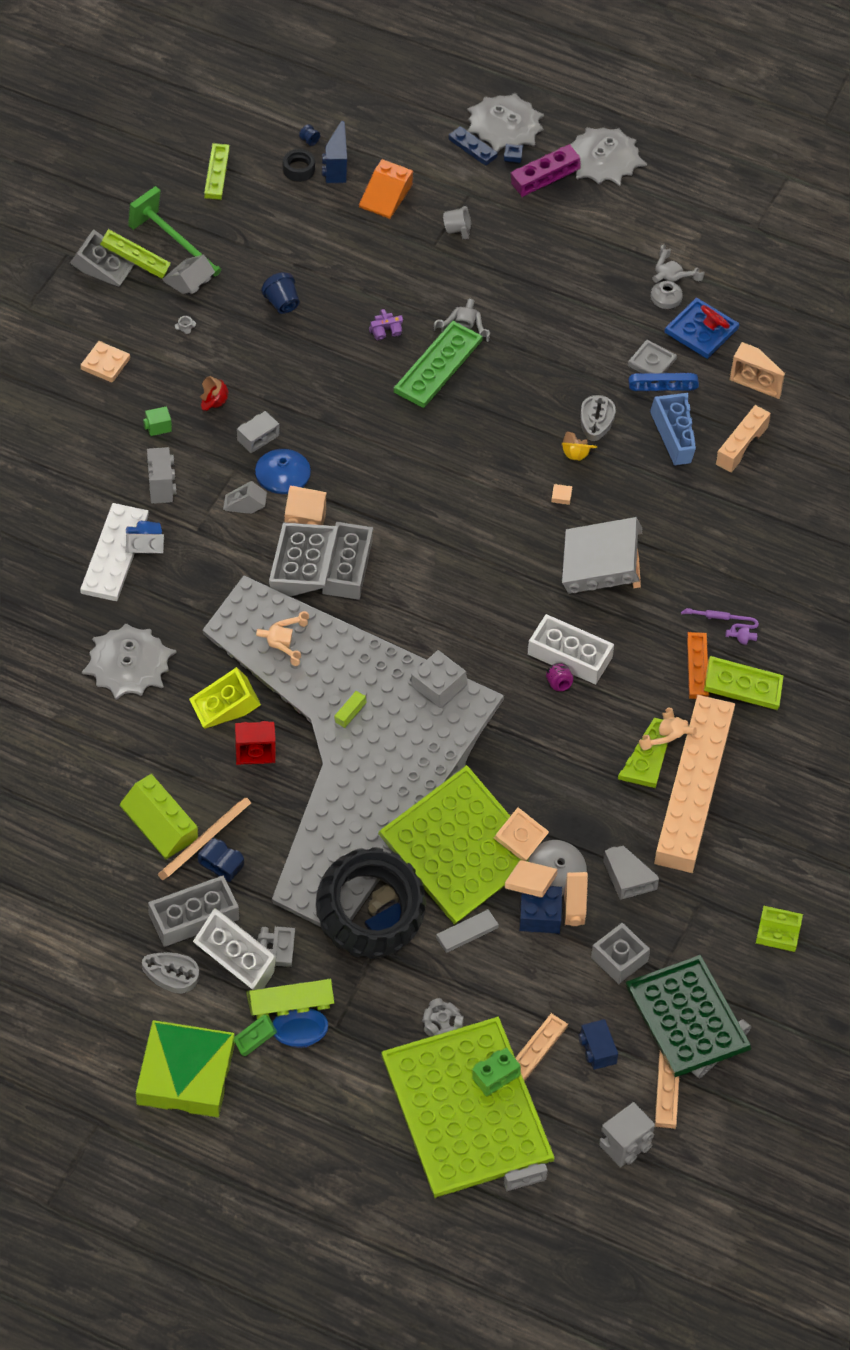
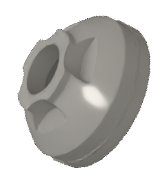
(666, 299)

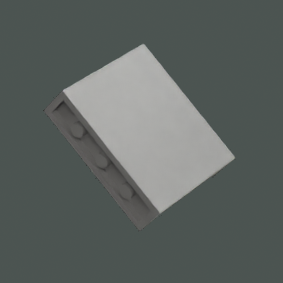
(601, 555)

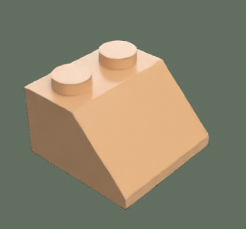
(305, 506)

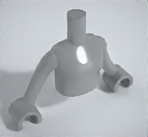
(672, 271)
(466, 318)

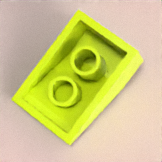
(225, 699)

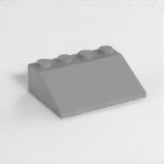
(302, 558)

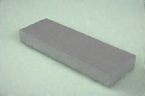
(467, 931)

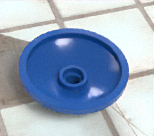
(282, 469)

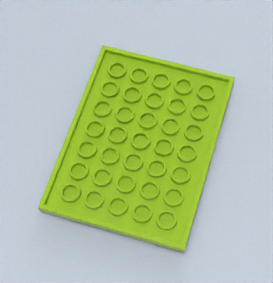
(452, 1122)

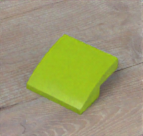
(779, 928)

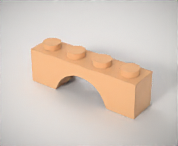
(733, 449)

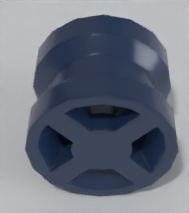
(309, 135)

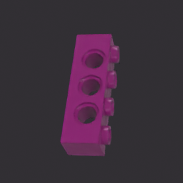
(545, 170)

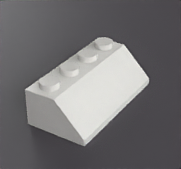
(236, 950)

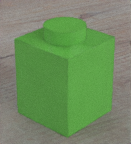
(157, 421)

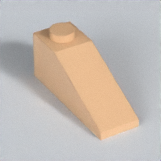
(575, 899)

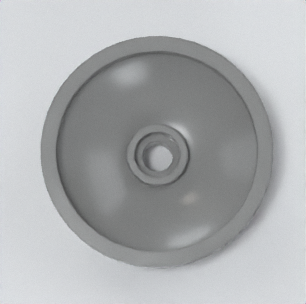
(556, 850)

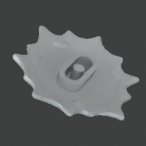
(505, 121)
(606, 155)
(143, 658)

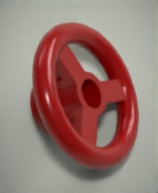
(713, 318)

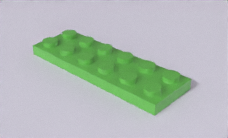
(438, 364)

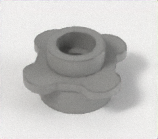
(185, 324)

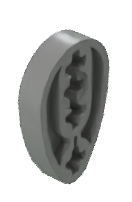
(605, 419)
(178, 963)

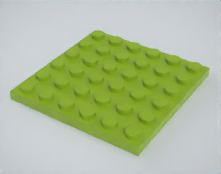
(453, 844)

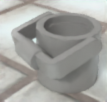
(458, 221)

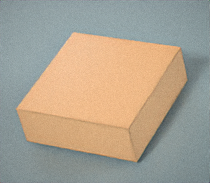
(561, 494)

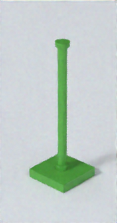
(147, 207)

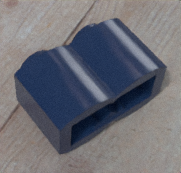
(221, 859)

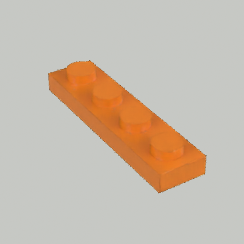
(697, 664)

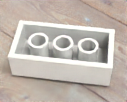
(579, 650)

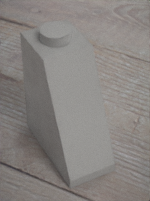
(628, 873)

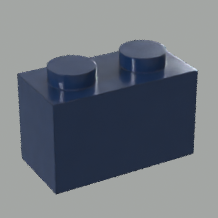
(598, 1044)

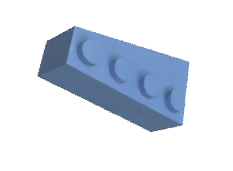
(675, 426)

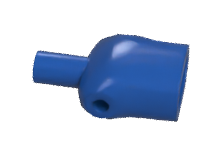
(145, 527)

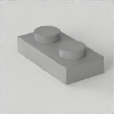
(144, 543)
(530, 1175)

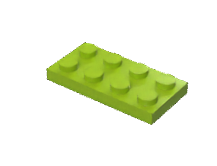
(743, 683)

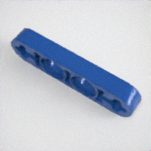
(643, 381)

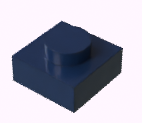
(513, 153)

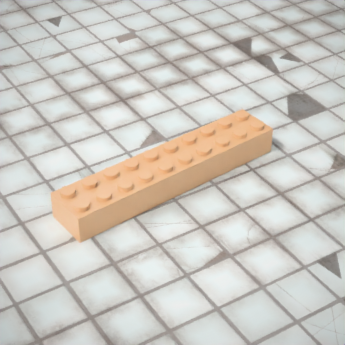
(694, 784)

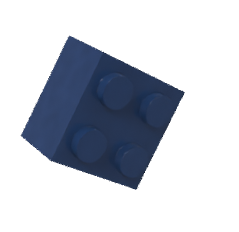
(541, 913)

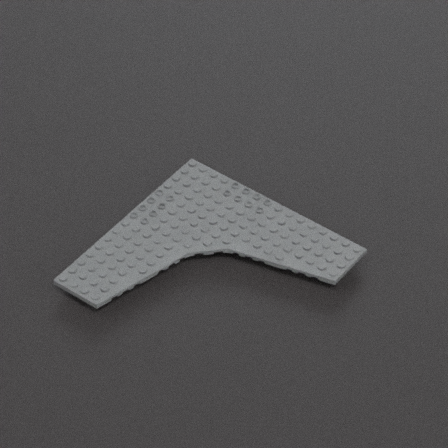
(376, 764)

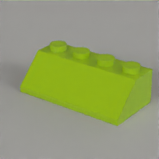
(159, 817)
(291, 997)

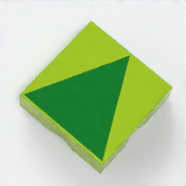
(185, 1068)

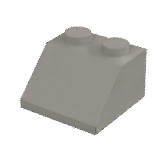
(190, 274)

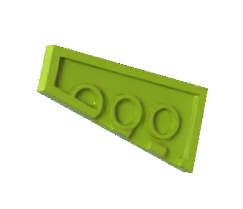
(646, 765)

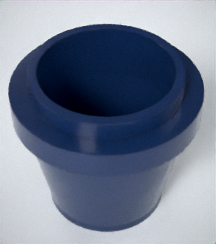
(281, 292)

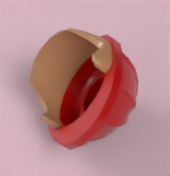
(214, 393)

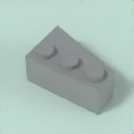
(161, 475)

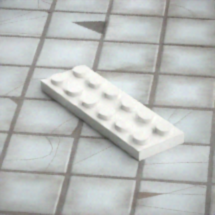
(110, 560)

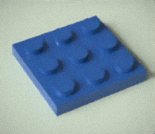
(693, 333)

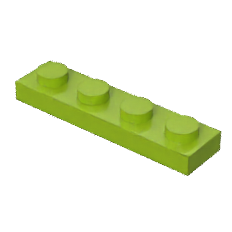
(217, 171)
(135, 253)

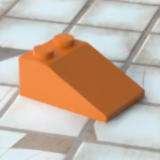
(386, 188)

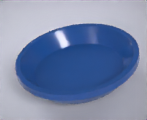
(300, 1028)

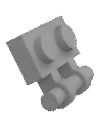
(282, 944)

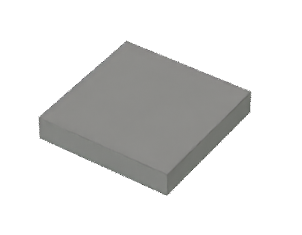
(652, 359)

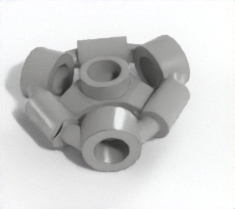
(441, 1017)

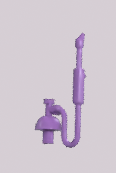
(743, 633)

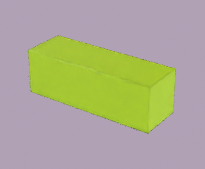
(350, 709)

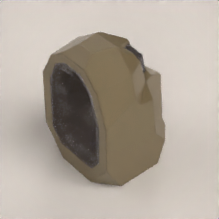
(382, 899)

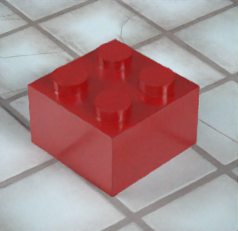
(255, 742)

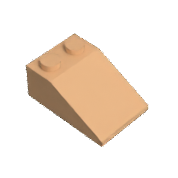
(756, 371)

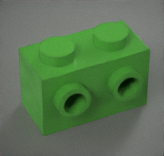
(496, 1071)

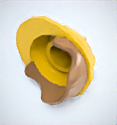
(574, 448)

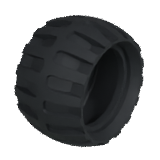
(394, 872)

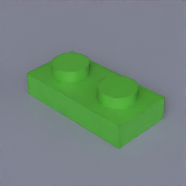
(255, 1035)

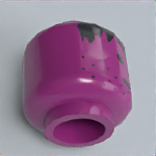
(559, 677)

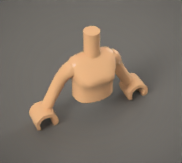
(280, 637)
(669, 727)

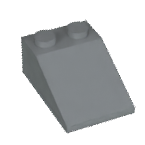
(100, 261)

